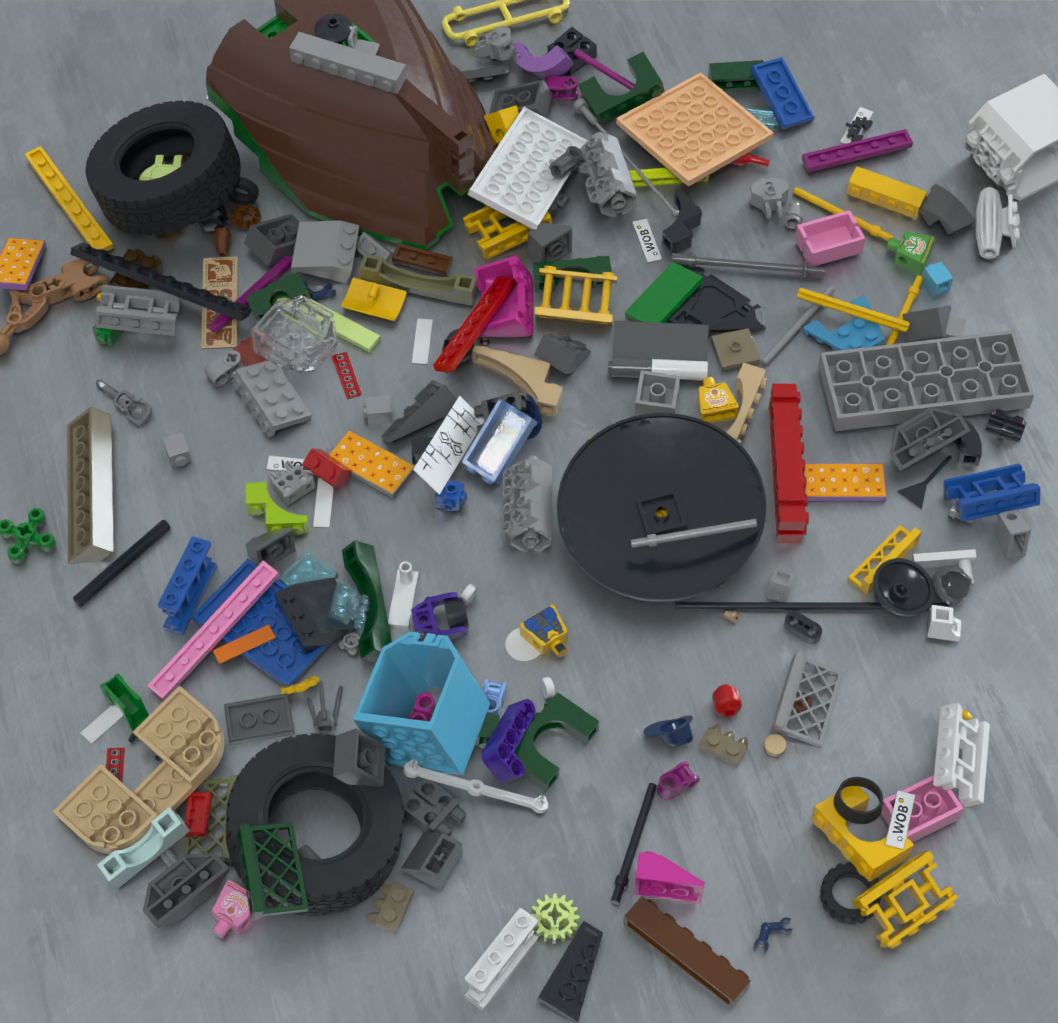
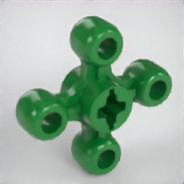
(26, 535)

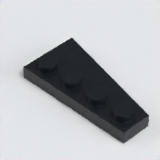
(570, 979)

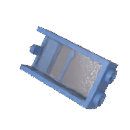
(498, 442)

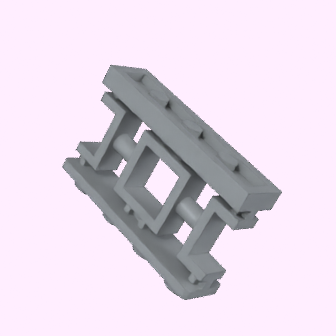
(120, 316)

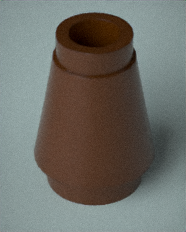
(222, 241)

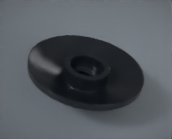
(333, 28)

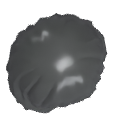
(951, 584)

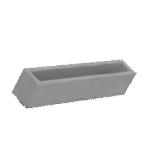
(348, 62)

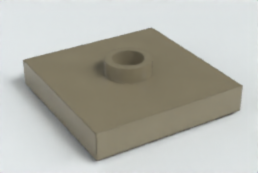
(734, 349)

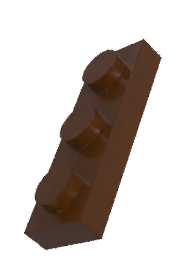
(422, 259)

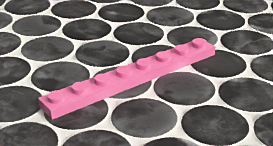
(213, 630)

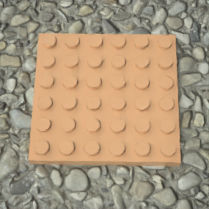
(694, 129)

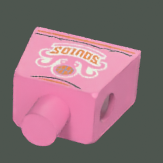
(231, 910)

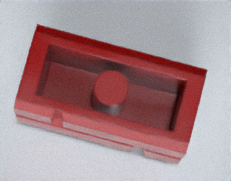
(327, 468)

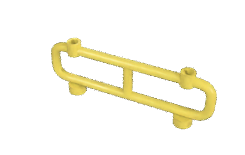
(470, 36)

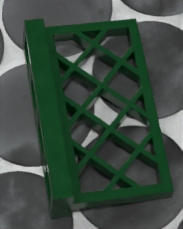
(251, 870)

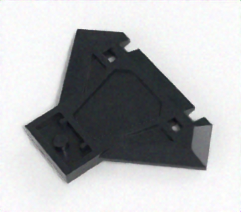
(719, 307)

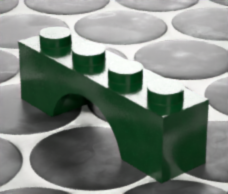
(591, 265)

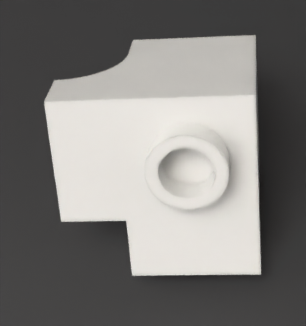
(943, 624)

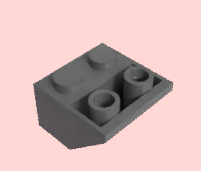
(562, 351)
(433, 858)

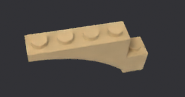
(527, 373)

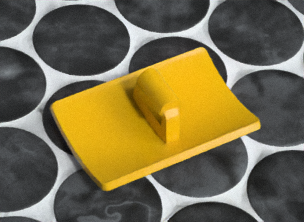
(374, 299)

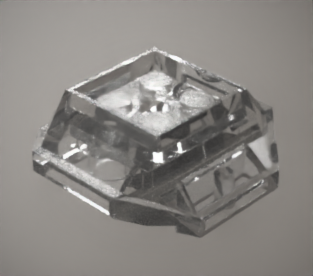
(295, 335)

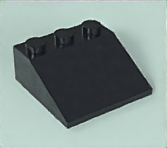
(306, 613)

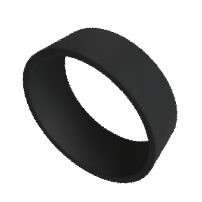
(855, 816)

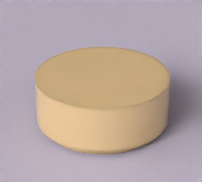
(775, 745)

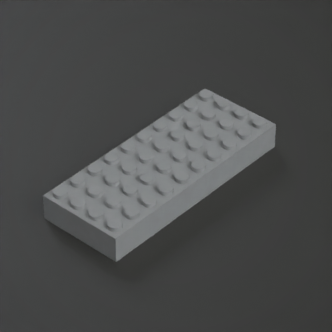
(904, 379)

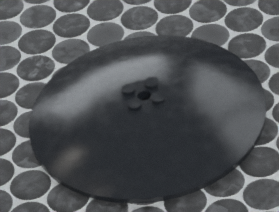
(654, 466)

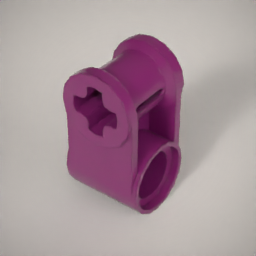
(561, 86)
(681, 780)

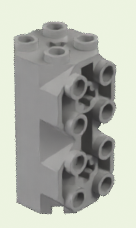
(609, 178)
(529, 513)

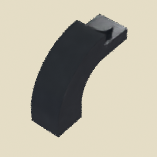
(969, 447)

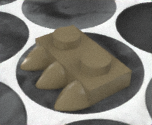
(724, 745)
(392, 908)

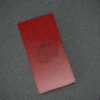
(198, 814)

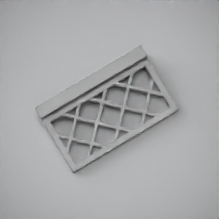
(788, 698)

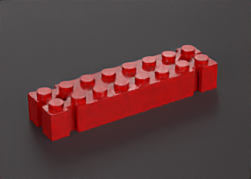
(788, 463)

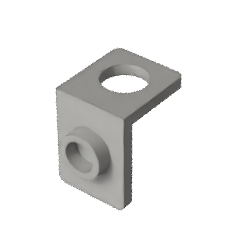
(362, 45)

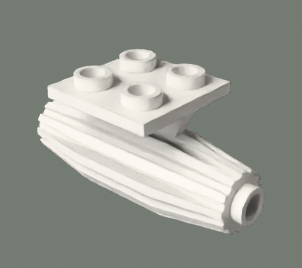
(994, 222)

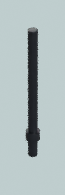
(621, 880)

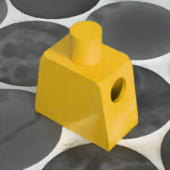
(501, 121)

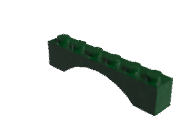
(362, 566)

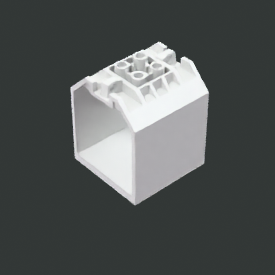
(1018, 138)

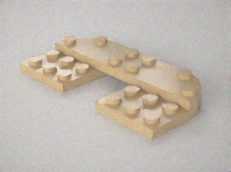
(115, 817)

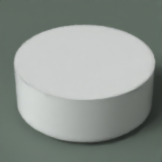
(468, 594)
(547, 687)

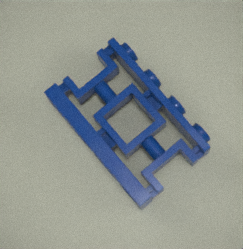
(1010, 492)
(187, 586)

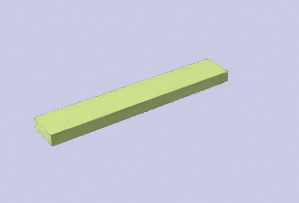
(351, 331)

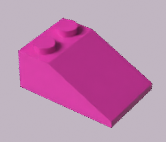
(665, 880)

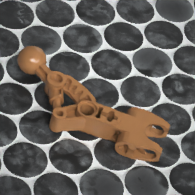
(72, 282)

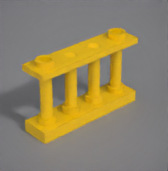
(564, 312)

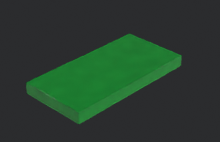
(664, 295)

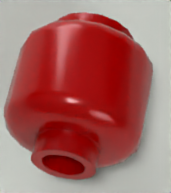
(726, 700)

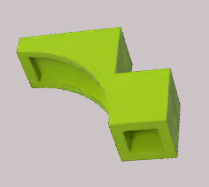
(259, 502)

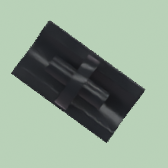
(1006, 425)

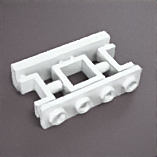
(970, 772)
(501, 959)

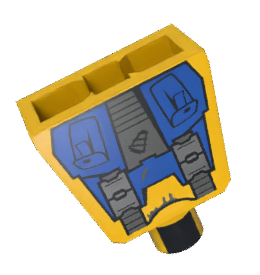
(545, 632)

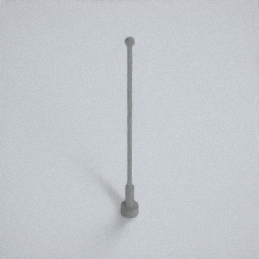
(581, 107)

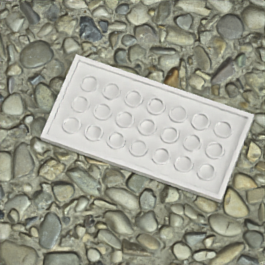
(518, 172)

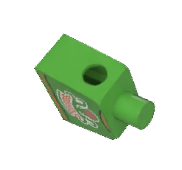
(912, 251)

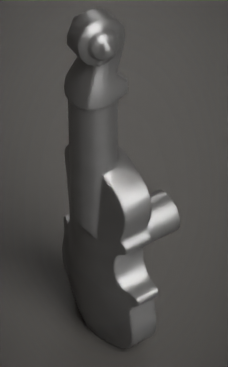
(137, 410)

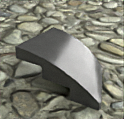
(947, 209)

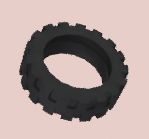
(832, 906)

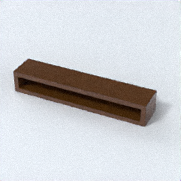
(687, 952)

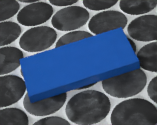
(782, 93)

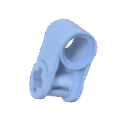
(495, 694)

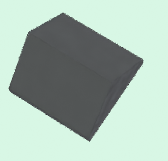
(927, 323)

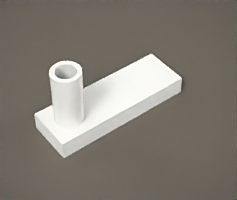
(960, 558)
(403, 597)

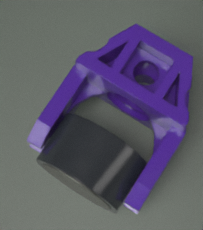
(455, 615)

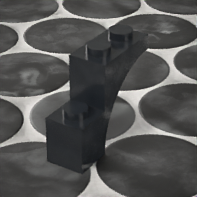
(679, 234)

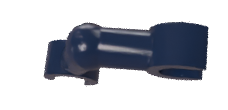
(321, 293)
(767, 927)

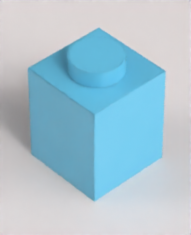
(937, 278)

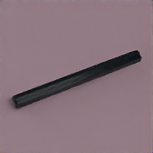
(121, 562)

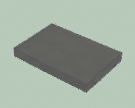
(259, 719)

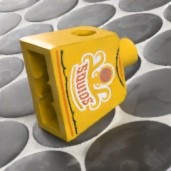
(716, 402)

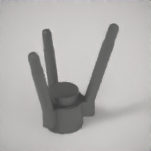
(325, 720)

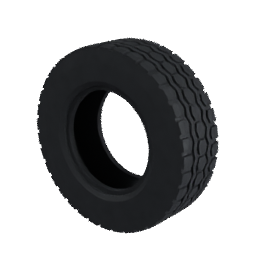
(173, 199)
(308, 765)

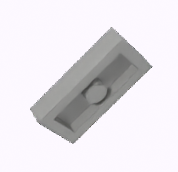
(369, 245)

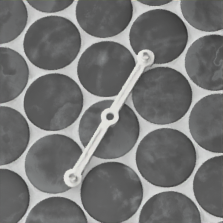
(413, 770)

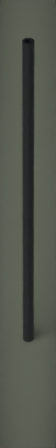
(787, 606)

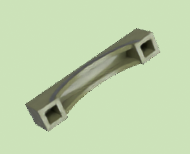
(455, 289)

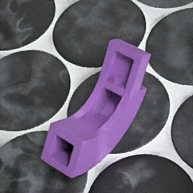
(553, 63)

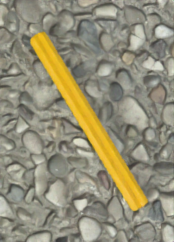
(853, 310)

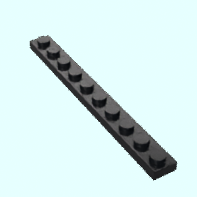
(165, 283)

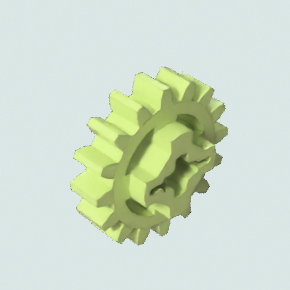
(564, 918)

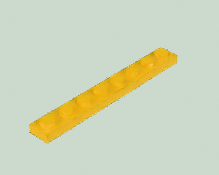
(68, 199)

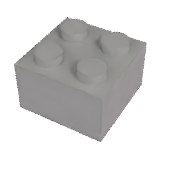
(656, 393)

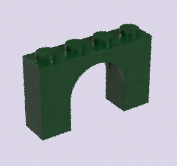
(607, 107)
(557, 715)

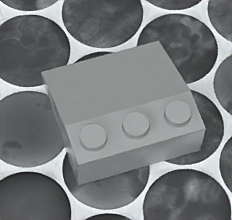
(325, 249)

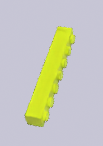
(656, 176)

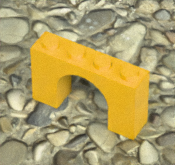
(868, 857)

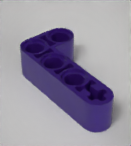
(500, 748)

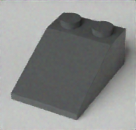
(532, 95)
(273, 238)

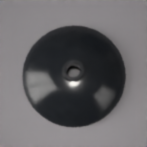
(907, 579)

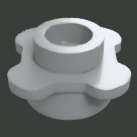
(345, 644)

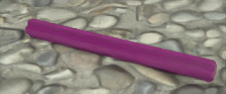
(276, 271)

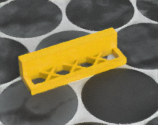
(900, 551)

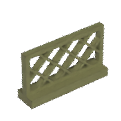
(214, 784)

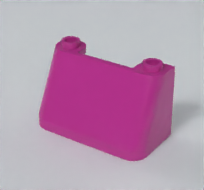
(515, 314)

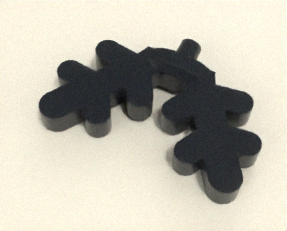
(858, 124)

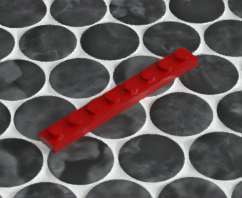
(474, 324)

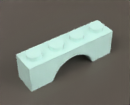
(126, 863)

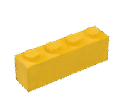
(886, 192)

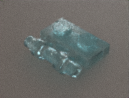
(342, 606)

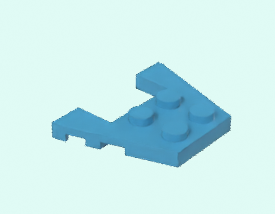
(852, 335)

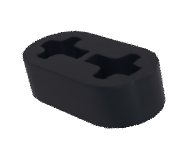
(803, 627)

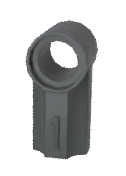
(566, 162)

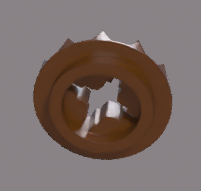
(244, 223)

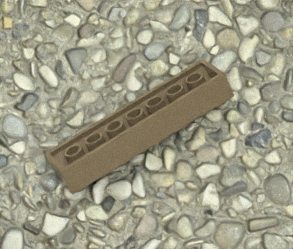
(90, 487)

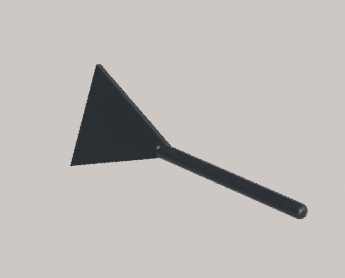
(917, 492)

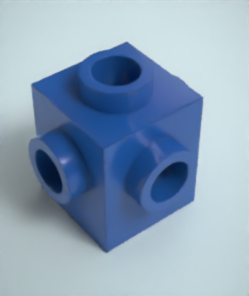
(451, 496)

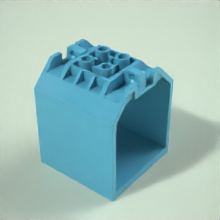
(399, 676)

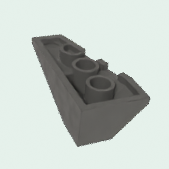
(430, 405)

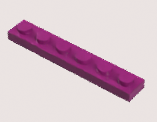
(857, 150)

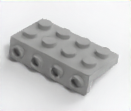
(270, 397)

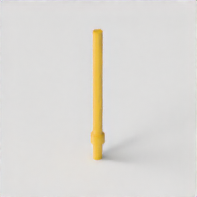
(874, 230)
(912, 294)

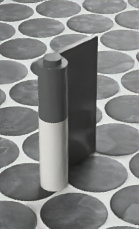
(659, 349)

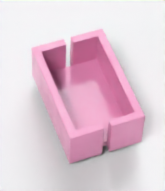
(829, 238)

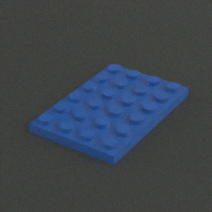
(279, 657)

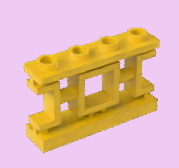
(507, 237)
(895, 883)

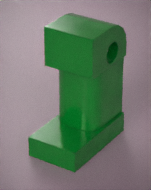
(129, 702)

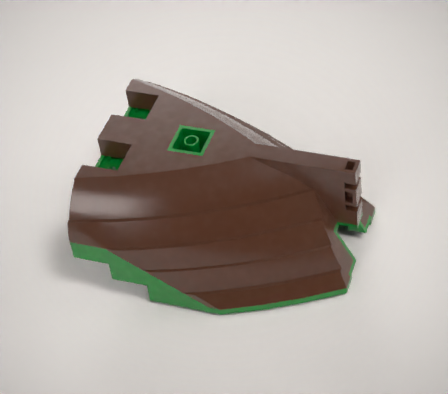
(346, 144)

